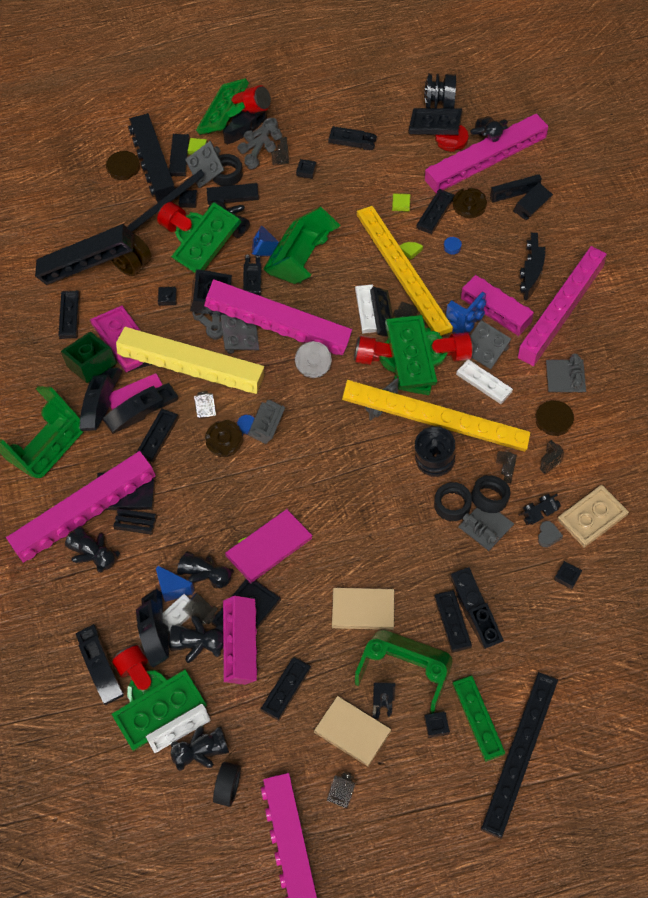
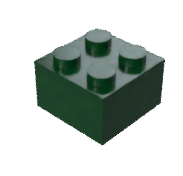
(88, 357)

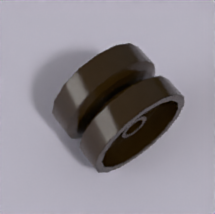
(131, 262)

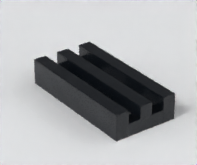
(150, 520)

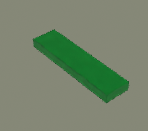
(478, 718)

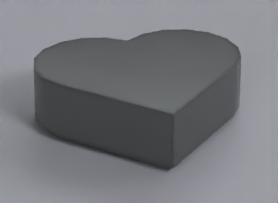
(548, 534)

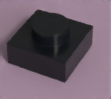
(306, 168)
(188, 199)
(167, 296)
(568, 575)
(436, 724)

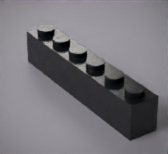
(152, 157)
(84, 254)

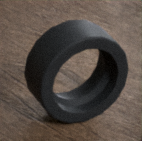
(233, 178)
(496, 484)
(457, 488)
(226, 784)

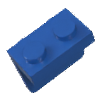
(465, 319)

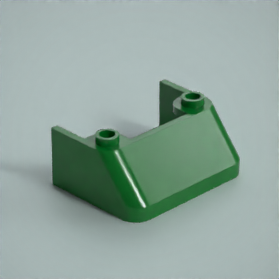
(297, 245)
(51, 442)
(435, 661)

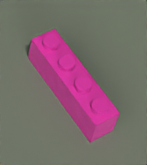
(499, 306)
(239, 640)

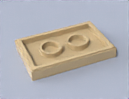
(593, 516)
(363, 608)
(352, 731)

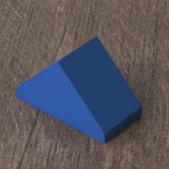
(263, 243)
(173, 585)

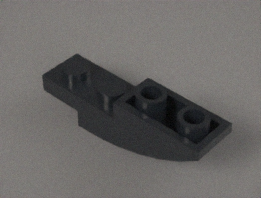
(242, 123)
(532, 267)
(96, 399)
(139, 406)
(475, 608)
(151, 628)
(99, 664)

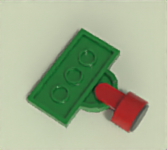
(231, 100)
(199, 234)
(370, 350)
(419, 351)
(151, 697)

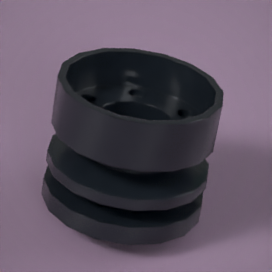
(440, 90)
(434, 442)

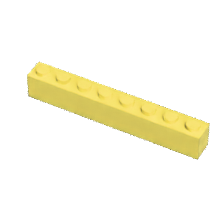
(190, 360)

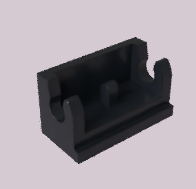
(532, 201)
(382, 697)

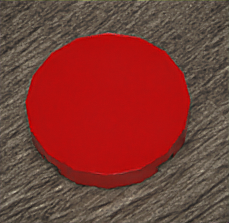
(453, 142)

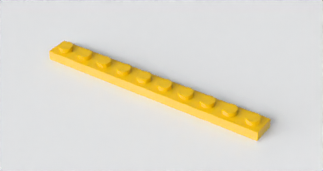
(404, 271)
(436, 415)

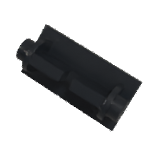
(533, 512)

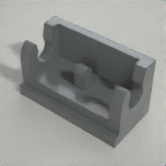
(266, 421)

